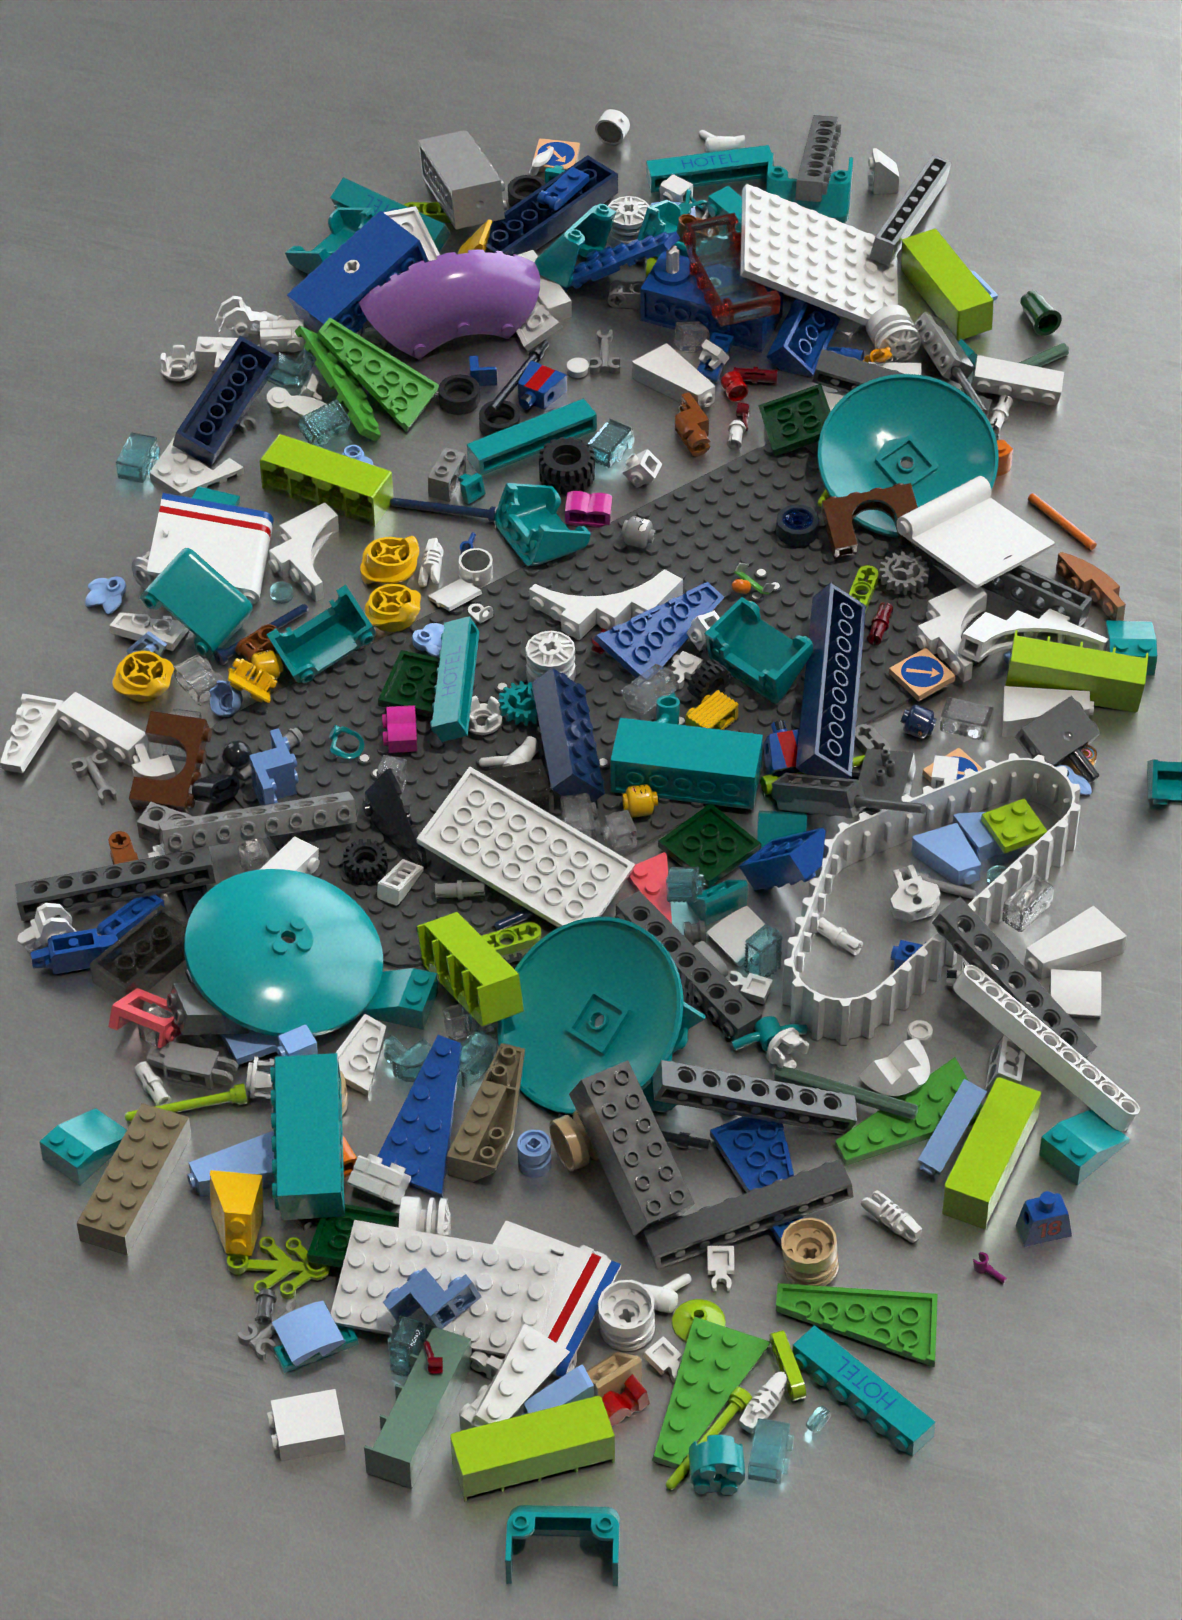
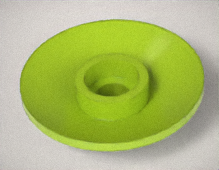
(686, 1312)

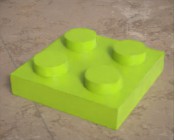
(1013, 825)

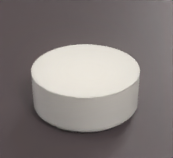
(577, 367)
(921, 1030)

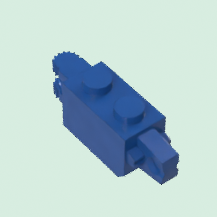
(72, 950)

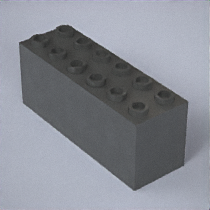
(631, 1147)

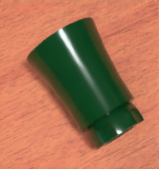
(1040, 313)

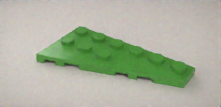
(391, 382)
(348, 387)
(889, 1132)
(882, 1318)

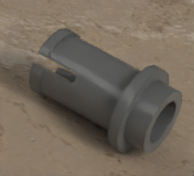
(265, 1300)

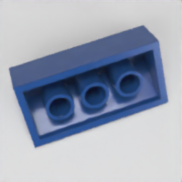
(802, 338)
(786, 860)

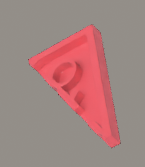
(650, 879)

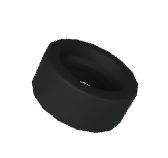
(520, 184)
(461, 405)
(506, 409)

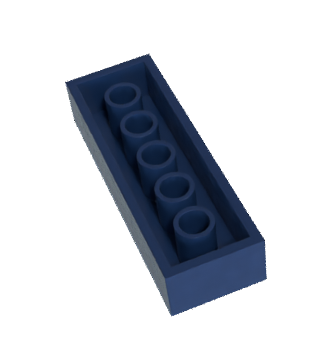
(225, 401)
(567, 736)

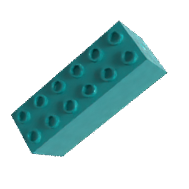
(687, 762)
(307, 1137)

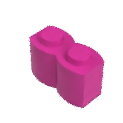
(588, 509)
(401, 729)

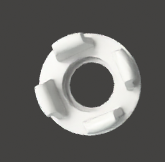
(173, 366)
(139, 569)
(488, 710)
(790, 1040)
(258, 1078)

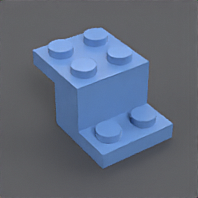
(274, 771)
(425, 1293)

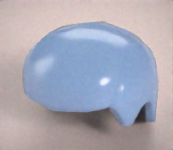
(225, 699)

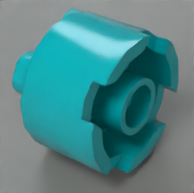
(717, 1465)

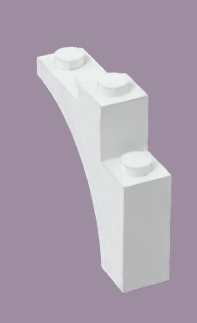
(299, 545)
(946, 622)

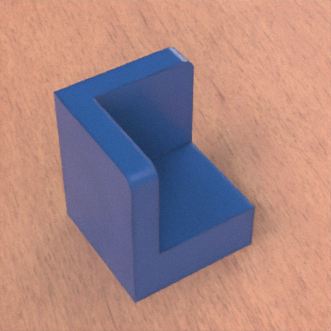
(483, 375)

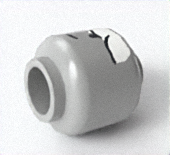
(373, 336)
(638, 532)

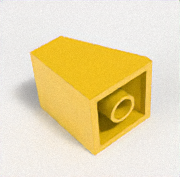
(236, 1209)

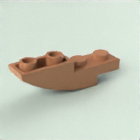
(1092, 581)

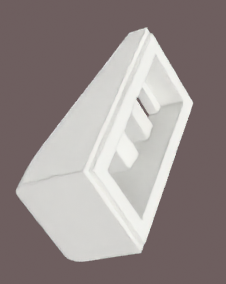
(397, 883)

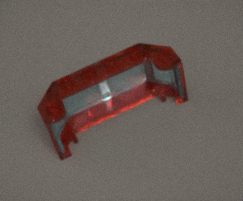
(716, 264)

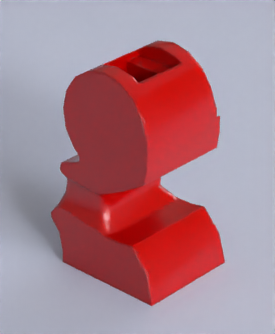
(622, 1405)

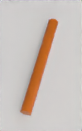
(1063, 522)

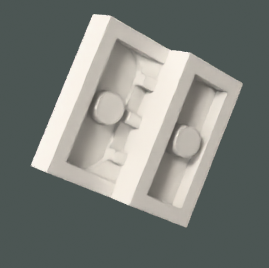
(734, 931)
(1077, 992)

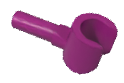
(983, 1267)

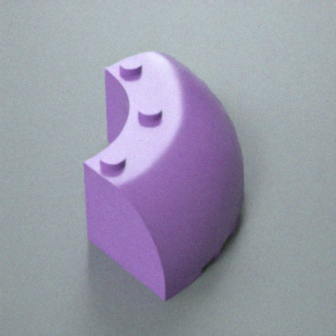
(453, 299)

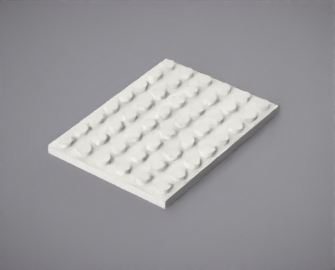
(813, 257)

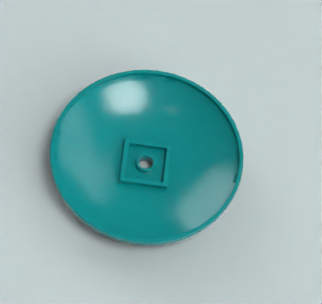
(904, 421)
(571, 980)
(275, 985)

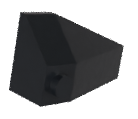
(391, 817)

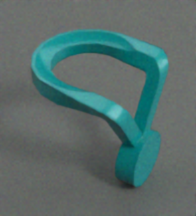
(686, 207)
(336, 730)

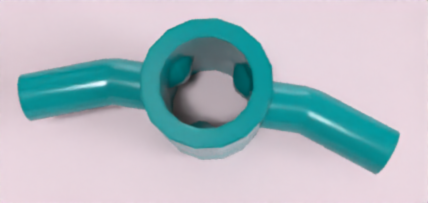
(668, 709)
(765, 1030)

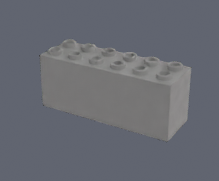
(462, 179)

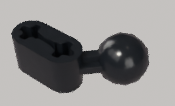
(219, 786)

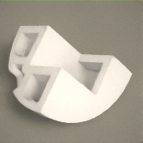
(900, 1071)

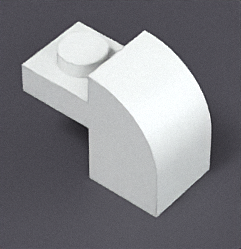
(157, 768)

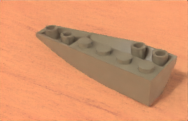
(489, 1119)

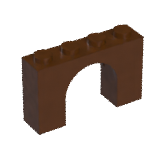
(840, 512)
(189, 735)

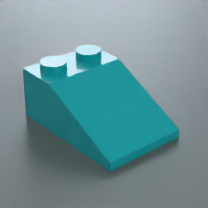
(1133, 639)
(404, 997)
(82, 1144)
(1081, 1145)

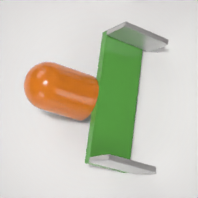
(744, 586)

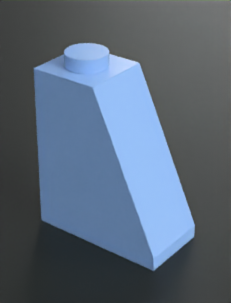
(977, 835)
(948, 854)
(569, 1388)

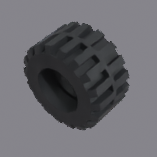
(567, 465)

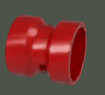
(734, 386)

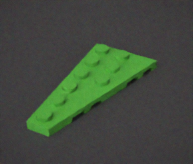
(709, 1371)

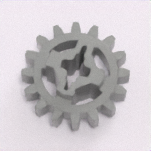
(904, 573)

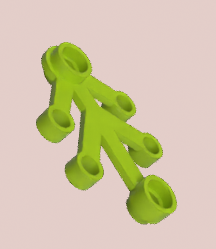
(282, 1266)

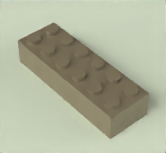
(134, 1179)

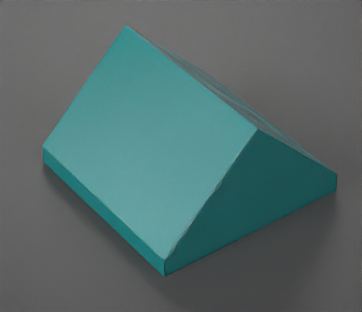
(779, 824)
(720, 900)

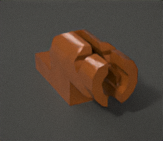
(692, 426)

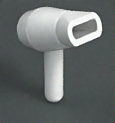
(721, 143)
(522, 754)
(665, 1297)

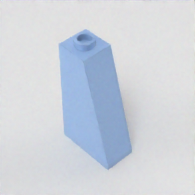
(951, 1127)
(246, 1157)

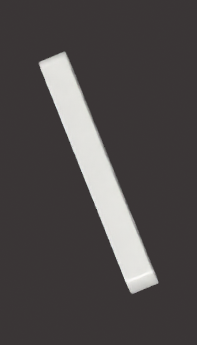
(1046, 1048)

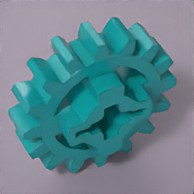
(518, 703)

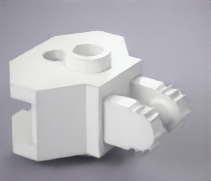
(239, 319)
(913, 896)
(45, 926)

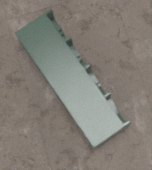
(419, 1409)

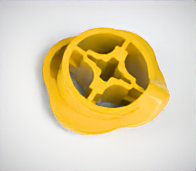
(389, 560)
(393, 607)
(142, 673)

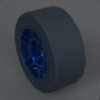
(797, 525)

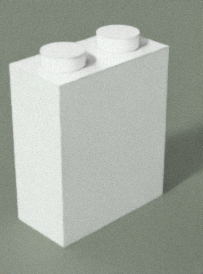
(306, 1425)

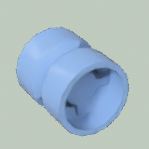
(534, 1153)

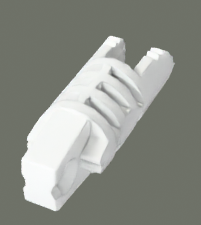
(431, 563)
(892, 1216)
(764, 1402)

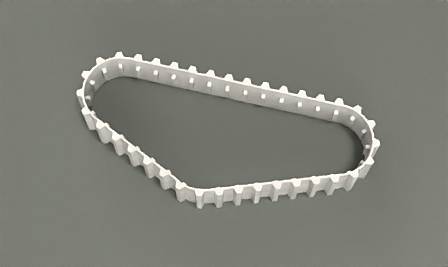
(875, 833)

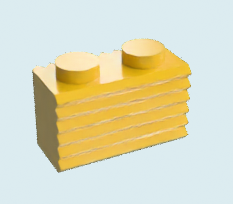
(713, 712)

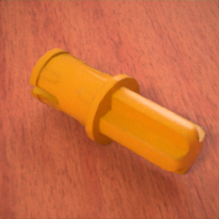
(878, 355)

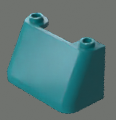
(663, 218)
(343, 225)
(583, 237)
(532, 526)
(199, 600)
(324, 637)
(757, 651)

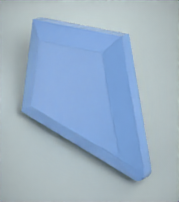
(150, 643)

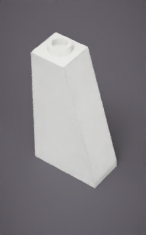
(672, 376)
(1026, 704)
(1076, 944)

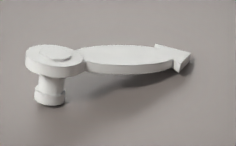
(280, 399)

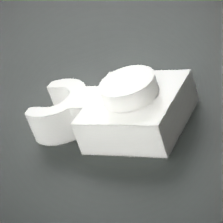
(685, 666)
(753, 987)
(720, 1263)
(664, 1357)
(485, 1364)

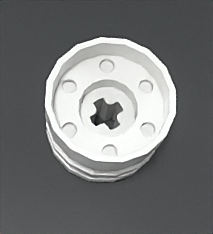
(627, 220)
(894, 329)
(550, 651)
(425, 1220)
(624, 1303)

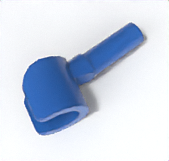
(467, 544)

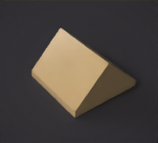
(613, 1372)

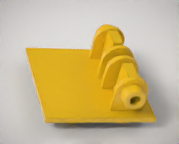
(238, 680)

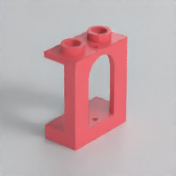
(131, 1009)

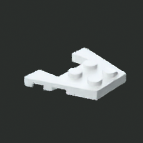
(183, 474)

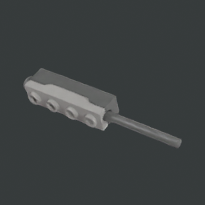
(947, 353)
(831, 796)

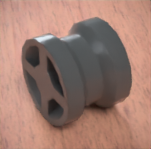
(695, 932)

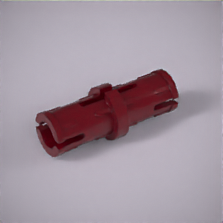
(758, 375)
(880, 623)

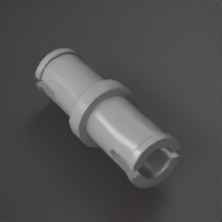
(460, 889)

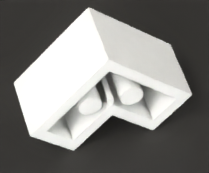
(212, 351)

